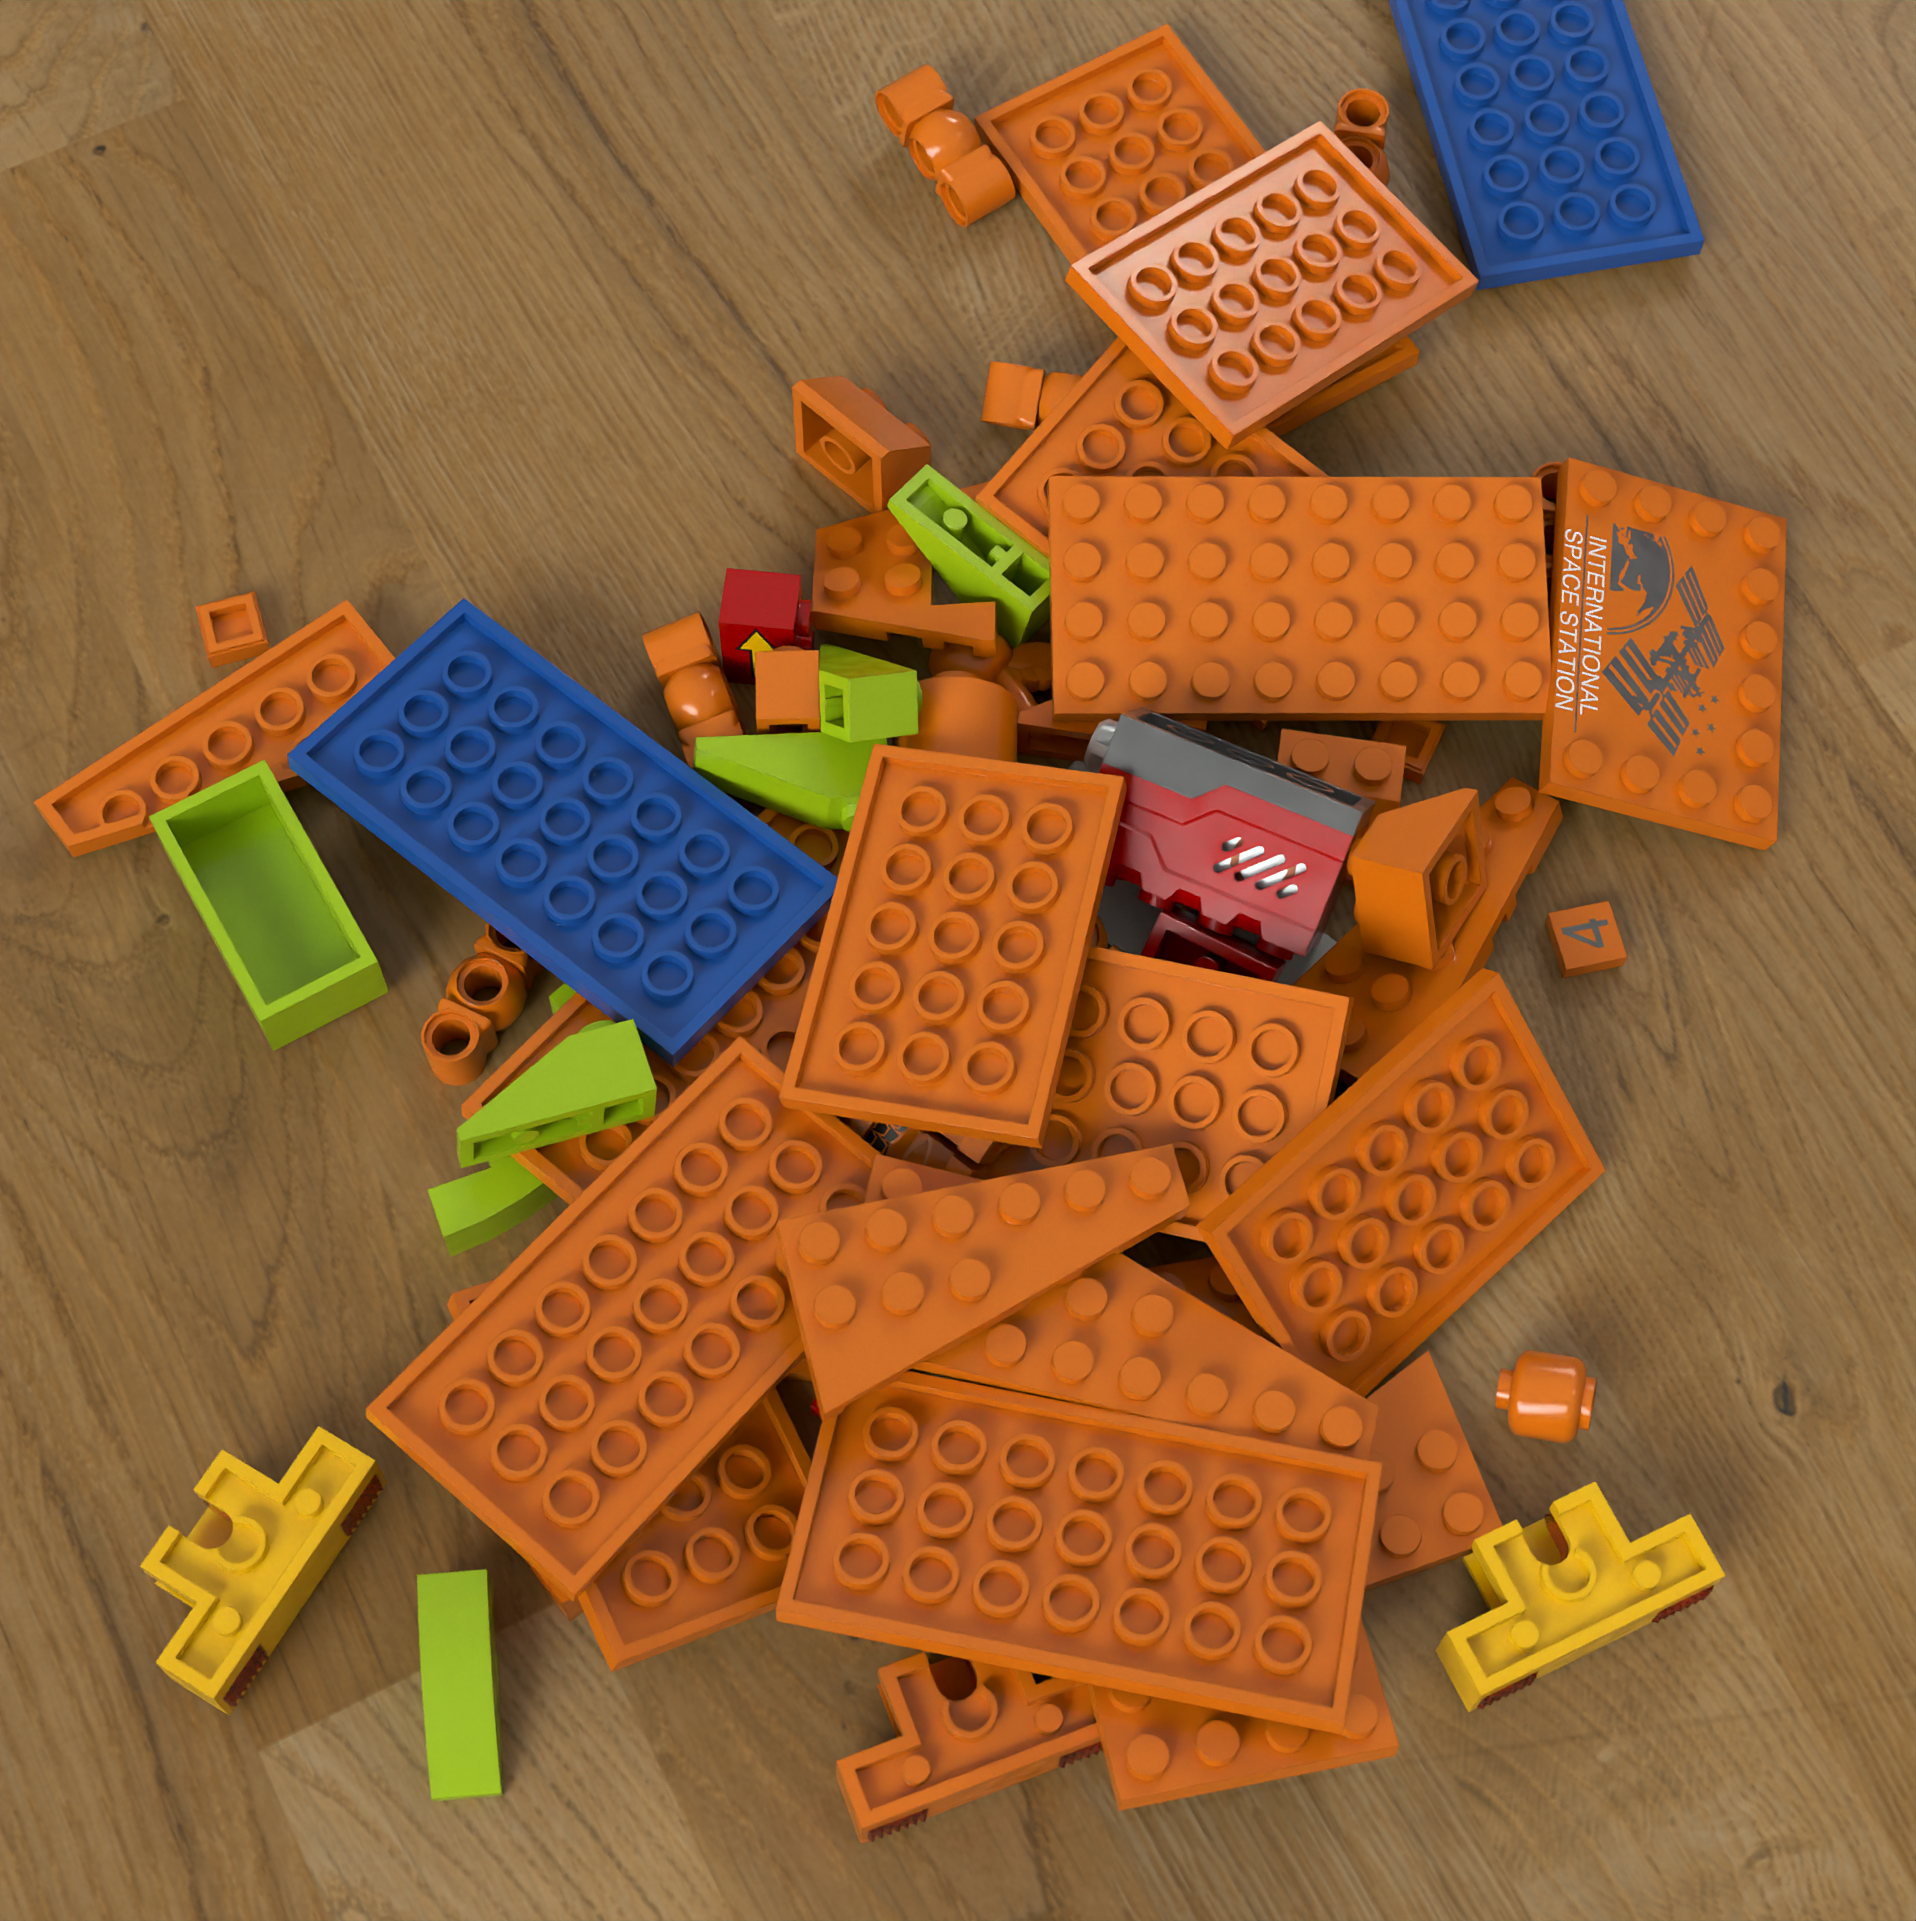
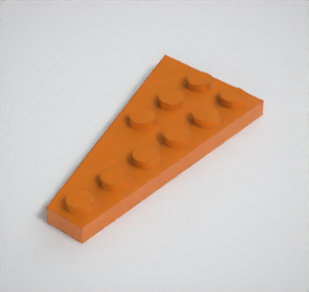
(227, 728)
(1398, 995)
(936, 1267)
(1429, 1483)

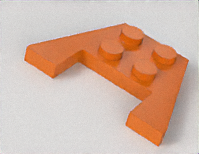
(880, 583)

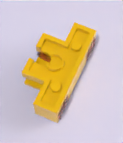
(256, 1560)
(1568, 1592)

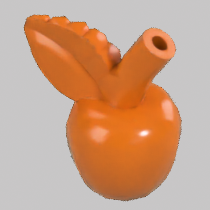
(1017, 669)

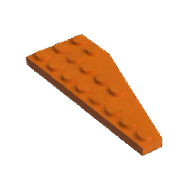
(1145, 1350)

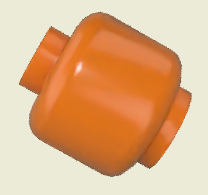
(1547, 1396)

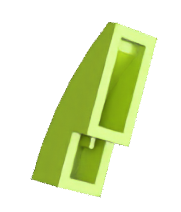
(487, 1203)
(460, 1684)

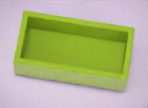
(269, 904)

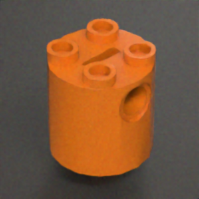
(965, 718)

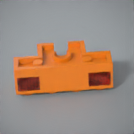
(960, 1737)

